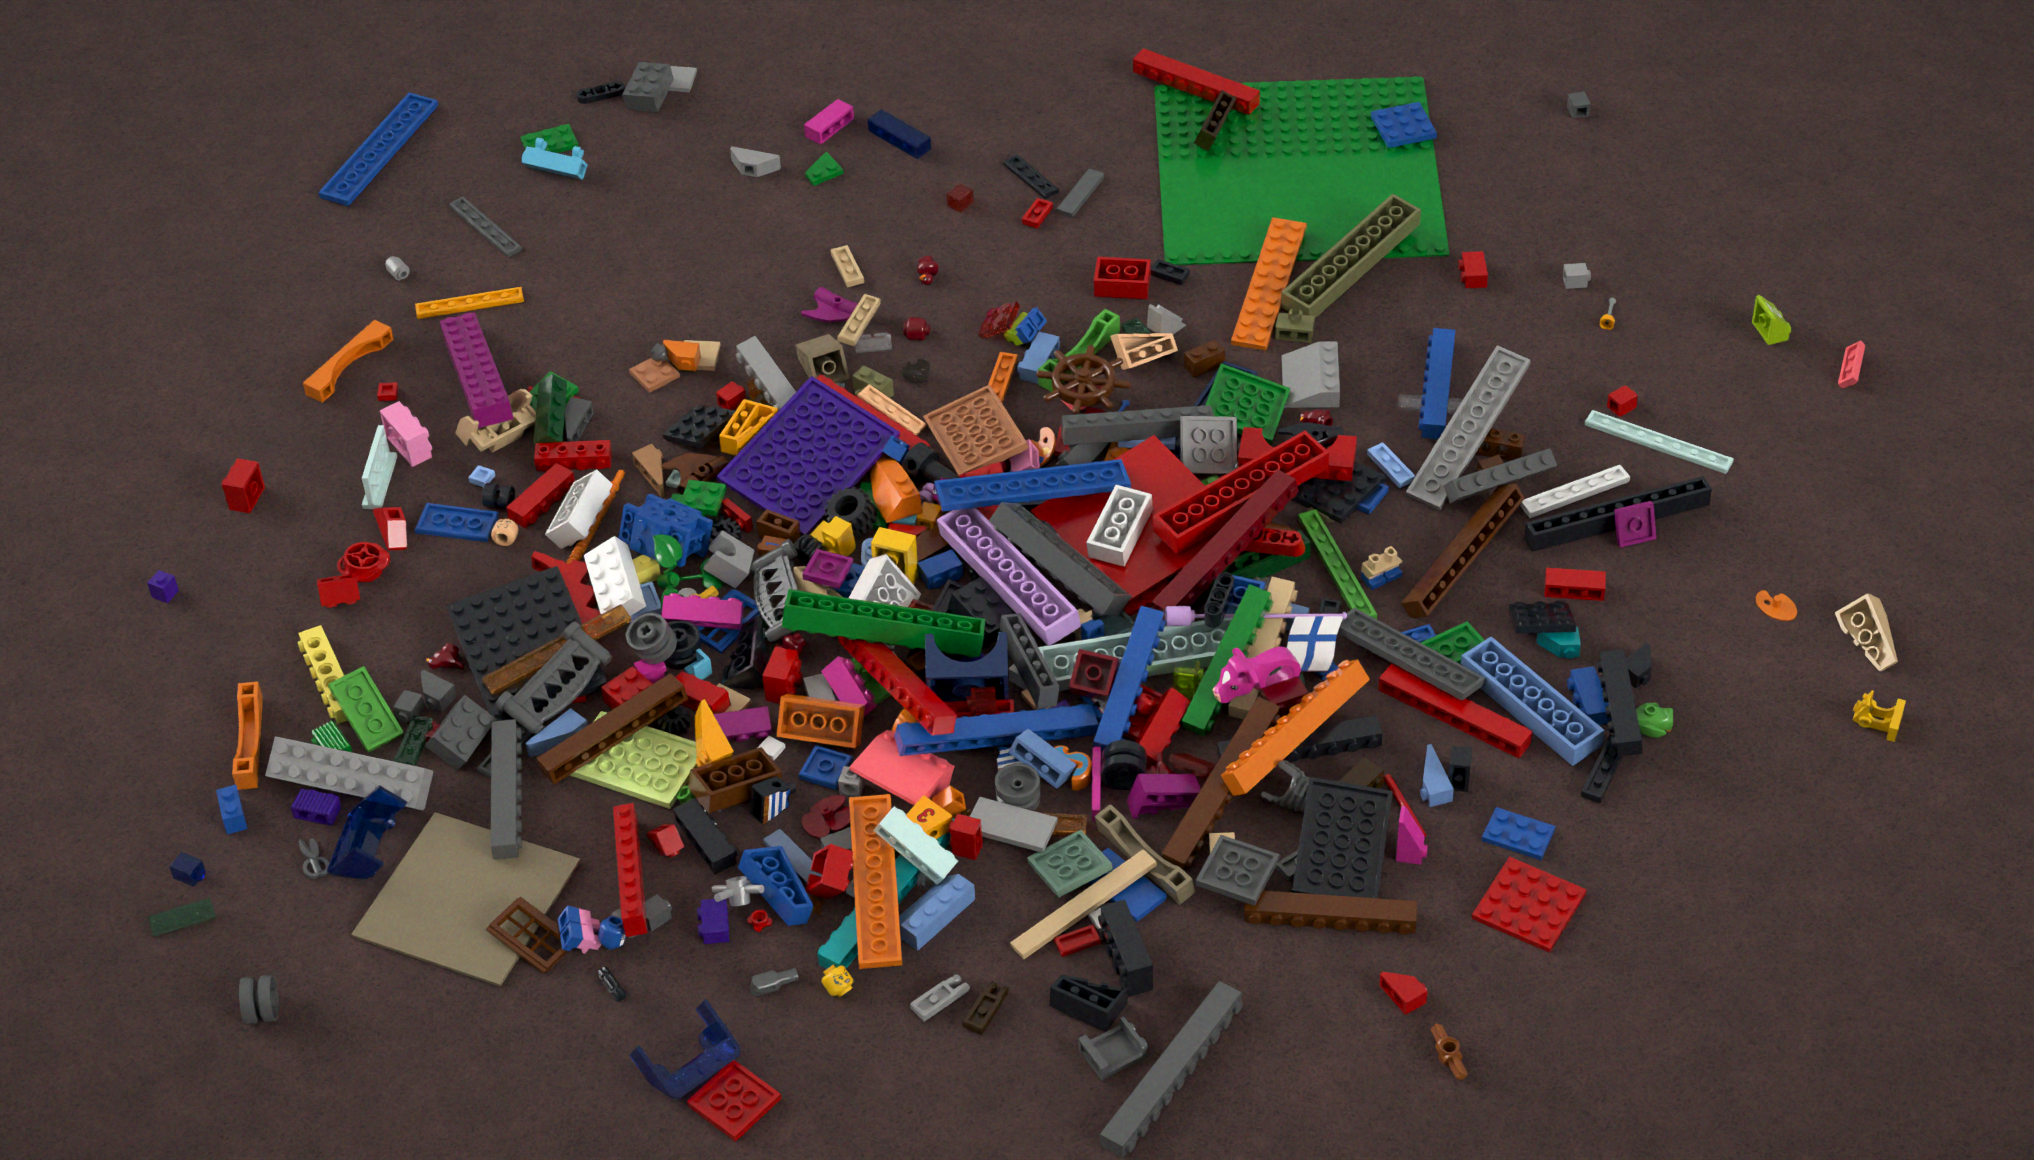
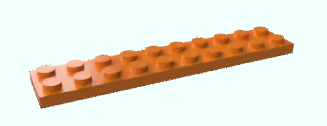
(1268, 281)
(874, 885)

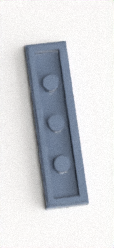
(798, 859)

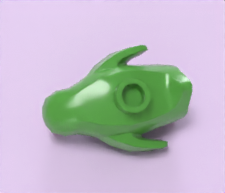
(1654, 719)

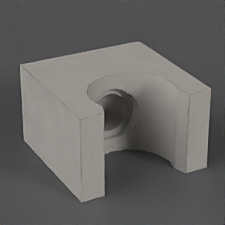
(730, 559)

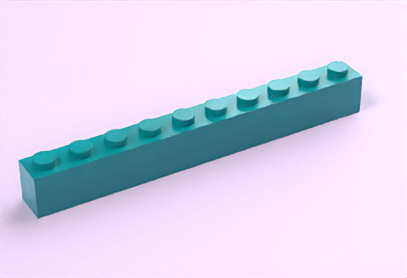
(843, 945)

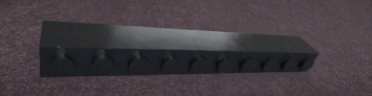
(1601, 517)

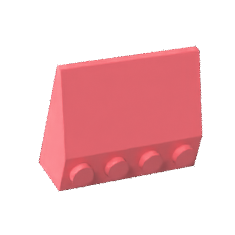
(902, 775)

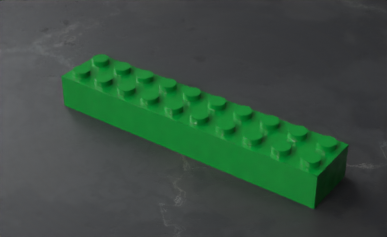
(882, 623)

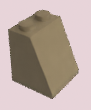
(824, 357)

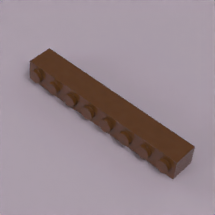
(612, 728)
(1333, 912)

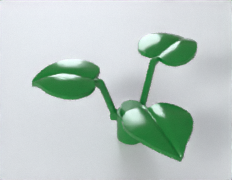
(667, 552)

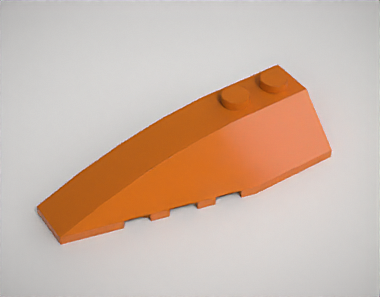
(893, 490)

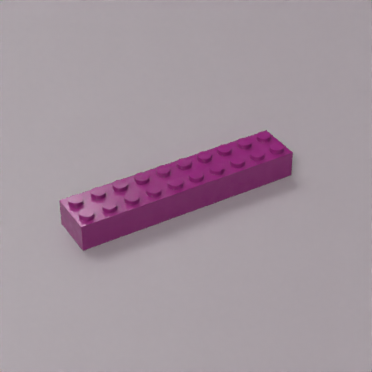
(476, 370)

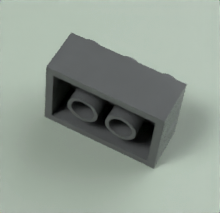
(648, 87)
(460, 732)

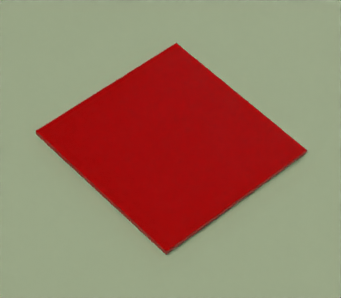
(1150, 470)

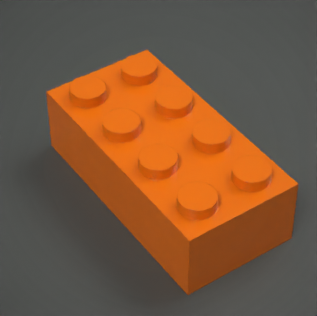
(820, 720)

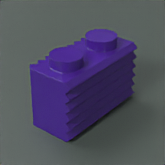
(316, 806)
(714, 921)

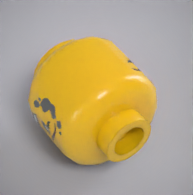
(837, 980)

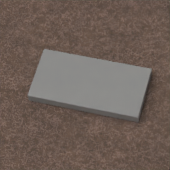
(1014, 824)

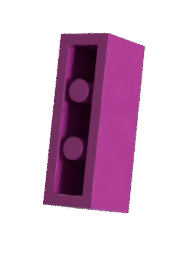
(745, 724)

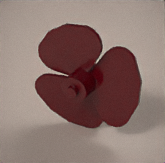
(825, 816)

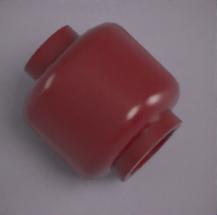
(916, 328)

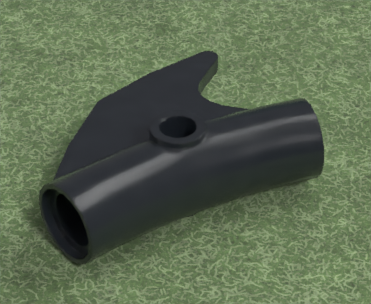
(1322, 433)

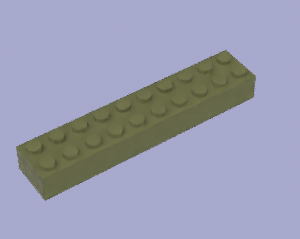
(1351, 257)

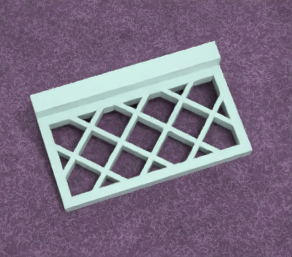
(378, 471)

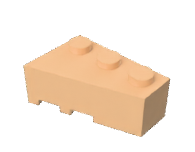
(1142, 348)

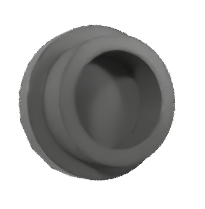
(659, 352)

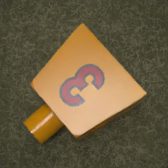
(930, 817)

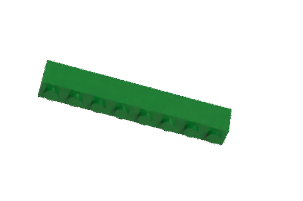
(1239, 634)

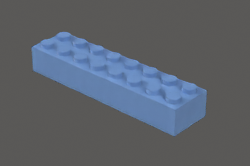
(1534, 702)

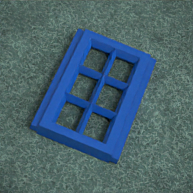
(731, 635)

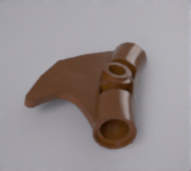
(695, 467)

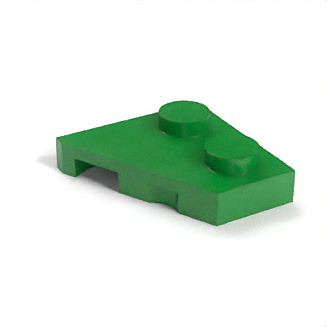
(823, 170)

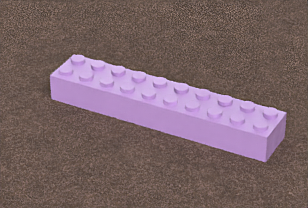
(1009, 574)

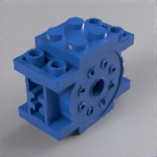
(665, 518)

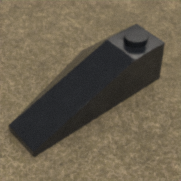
(748, 658)

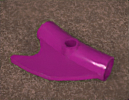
(830, 307)

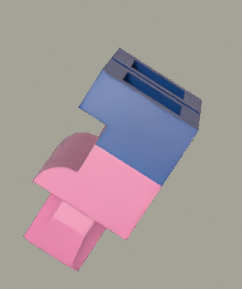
(578, 929)

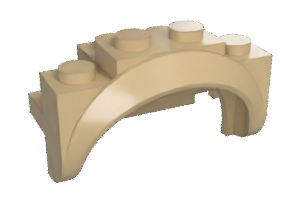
(502, 433)

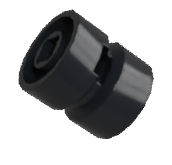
(498, 495)

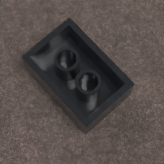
(981, 601)

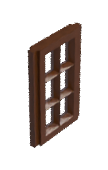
(519, 948)

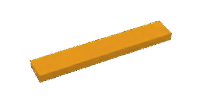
(469, 302)

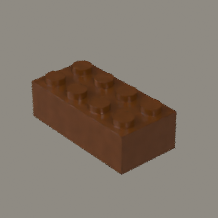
(731, 779)

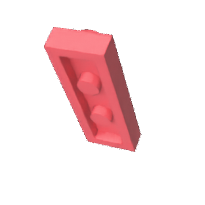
(1851, 364)

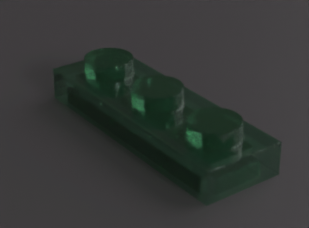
(413, 740)
(181, 917)

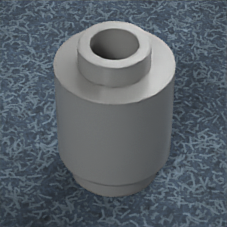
(397, 268)

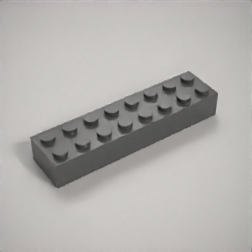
(1060, 559)

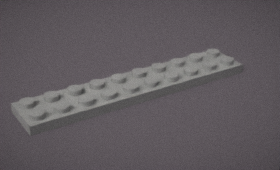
(1468, 426)

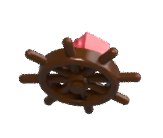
(1084, 385)

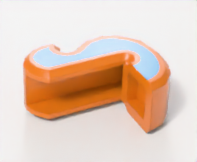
(1082, 772)

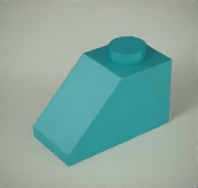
(1561, 643)

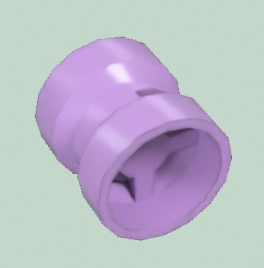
(926, 493)

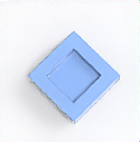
(481, 476)

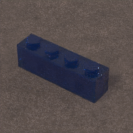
(899, 134)

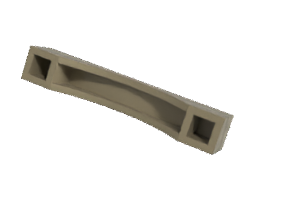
(1123, 836)

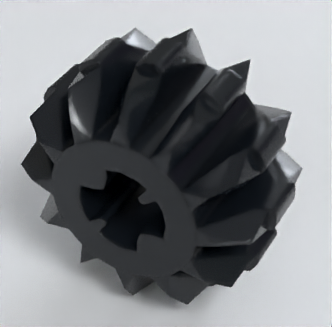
(806, 546)
(674, 721)

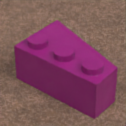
(1162, 791)

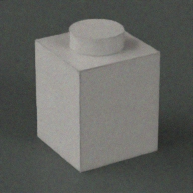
(1576, 275)

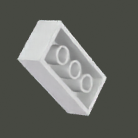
(579, 509)
(1120, 525)
(614, 577)

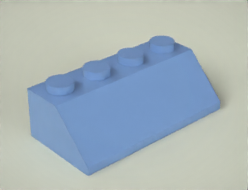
(935, 910)

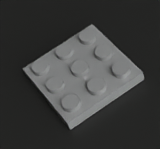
(1208, 444)

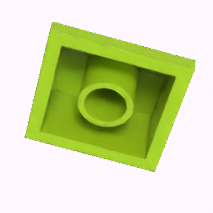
(1770, 321)

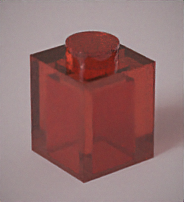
(960, 197)
(982, 701)

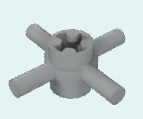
(737, 891)

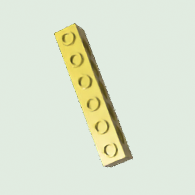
(323, 667)

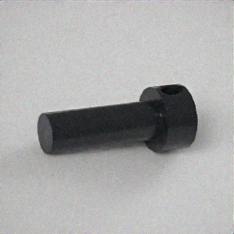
(924, 465)

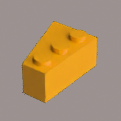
(744, 425)

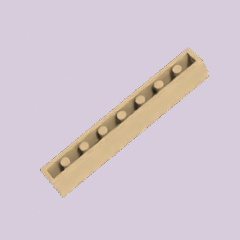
(1268, 637)

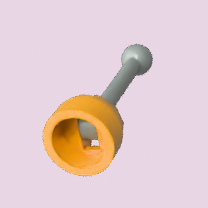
(1608, 317)

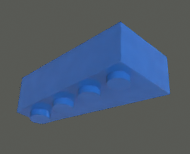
(780, 881)

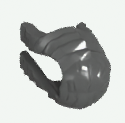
(1296, 794)

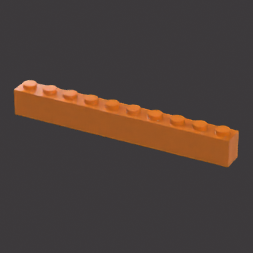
(1294, 727)

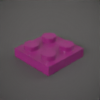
(1635, 524)
(827, 568)

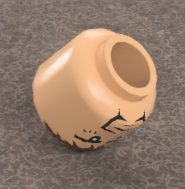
(504, 532)

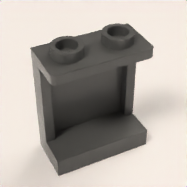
(1113, 1049)

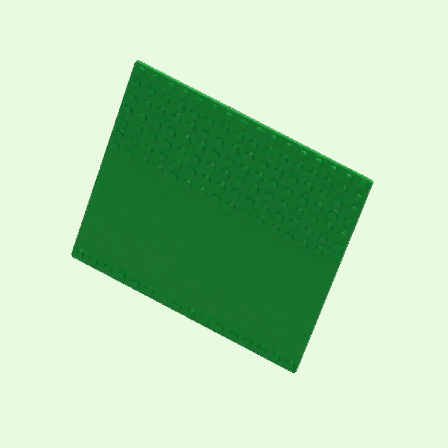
(1297, 158)

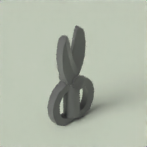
(312, 859)

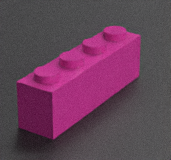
(704, 612)

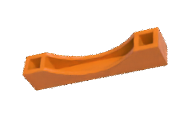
(370, 339)
(246, 760)

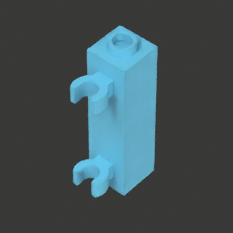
(553, 162)

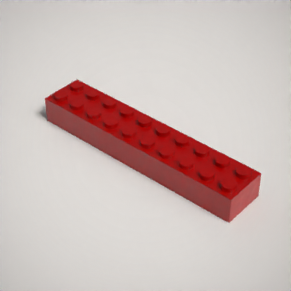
(1219, 501)

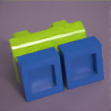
(1025, 327)

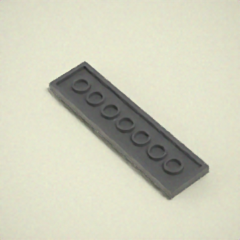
(1410, 654)

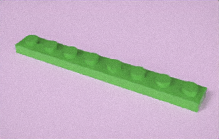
(1335, 562)

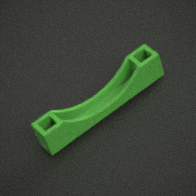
(1098, 335)

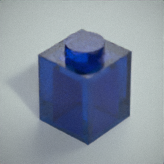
(187, 869)

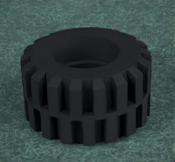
(848, 501)

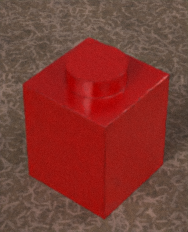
(730, 396)
(1622, 400)

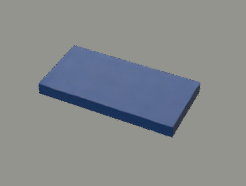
(456, 522)
(1140, 896)

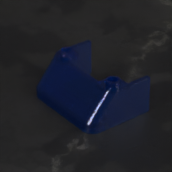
(362, 835)
(719, 1051)

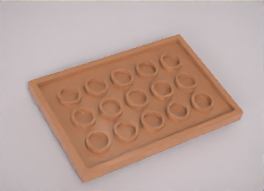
(975, 431)

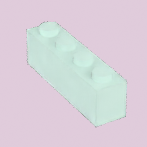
(916, 845)

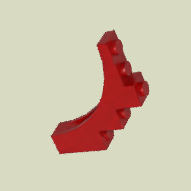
(576, 579)

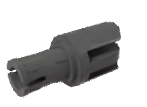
(771, 981)

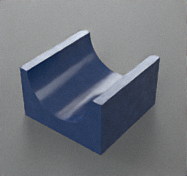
(954, 679)

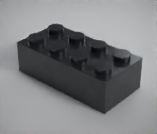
(1125, 948)

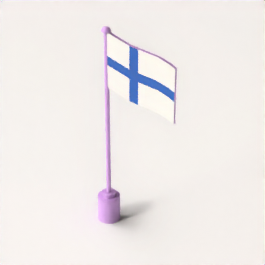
(1310, 638)

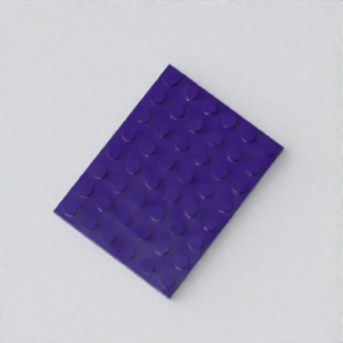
(807, 454)

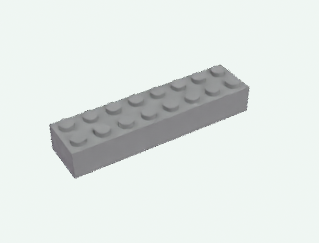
(347, 771)

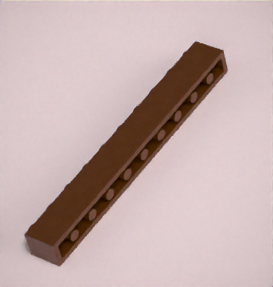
(1462, 551)
(1215, 794)

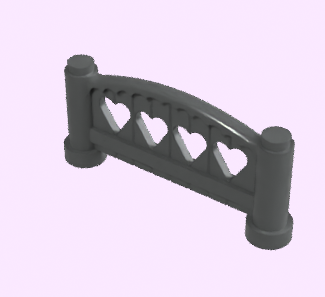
(777, 561)
(577, 645)

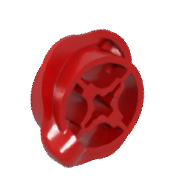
(365, 560)

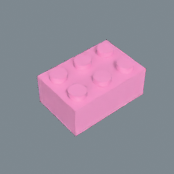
(406, 433)

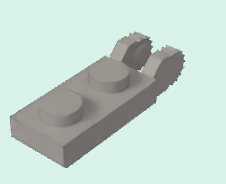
(939, 997)

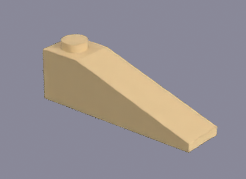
(1870, 628)

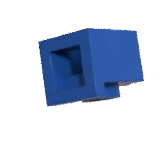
(896, 448)

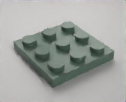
(1070, 863)

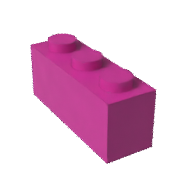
(829, 121)
(848, 684)

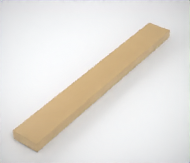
(1083, 904)

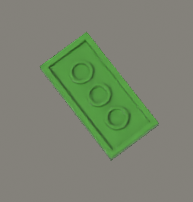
(365, 709)

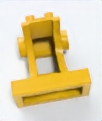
(1868, 708)

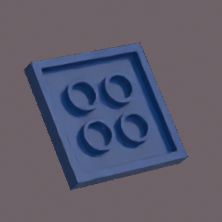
(1403, 124)

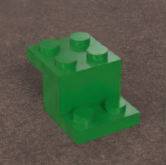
(702, 496)

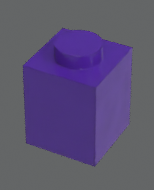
(163, 586)

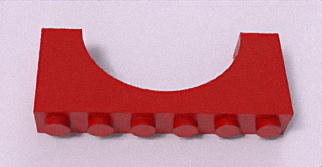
(1340, 458)

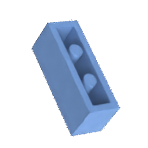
(1041, 350)
(1042, 757)

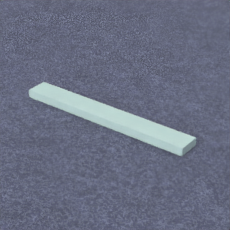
(1659, 442)

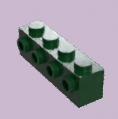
(550, 410)

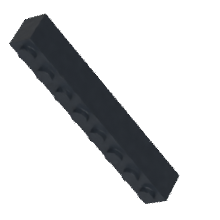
(1333, 739)

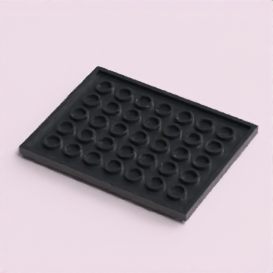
(513, 622)

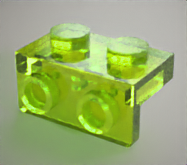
(1188, 680)

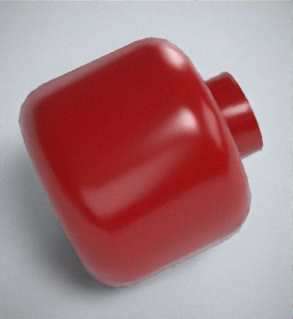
(1145, 704)

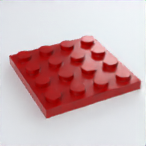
(1529, 904)

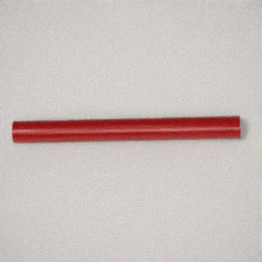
(1400, 799)

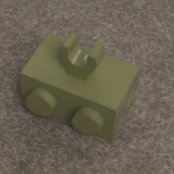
(1295, 327)
(867, 376)

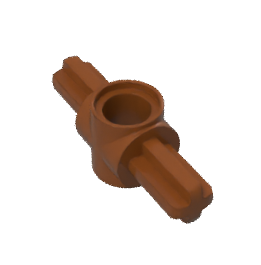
(1449, 1051)

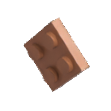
(654, 374)

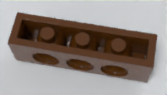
(1502, 443)

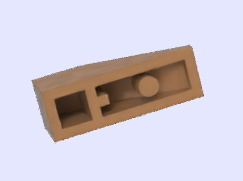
(649, 462)

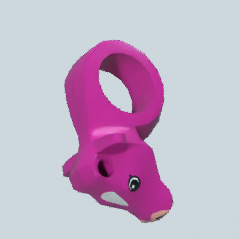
(1245, 674)

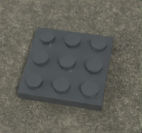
(1237, 870)

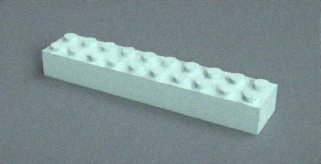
(1177, 648)

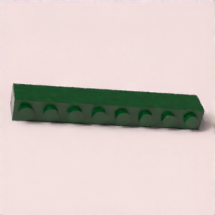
(1258, 564)

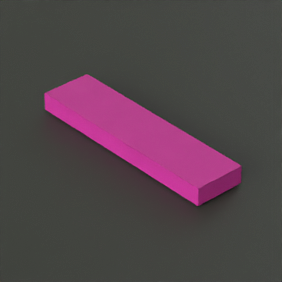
(1096, 782)

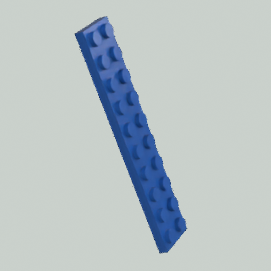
(378, 149)
(1031, 485)

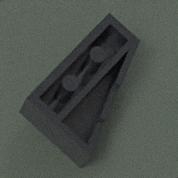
(1088, 1001)

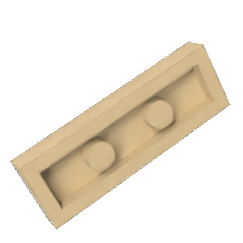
(847, 266)

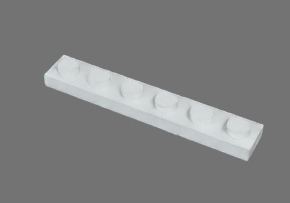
(1575, 491)

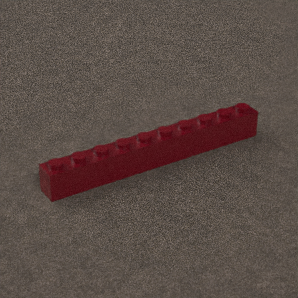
(1228, 542)

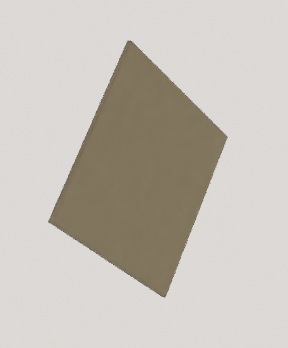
(451, 893)

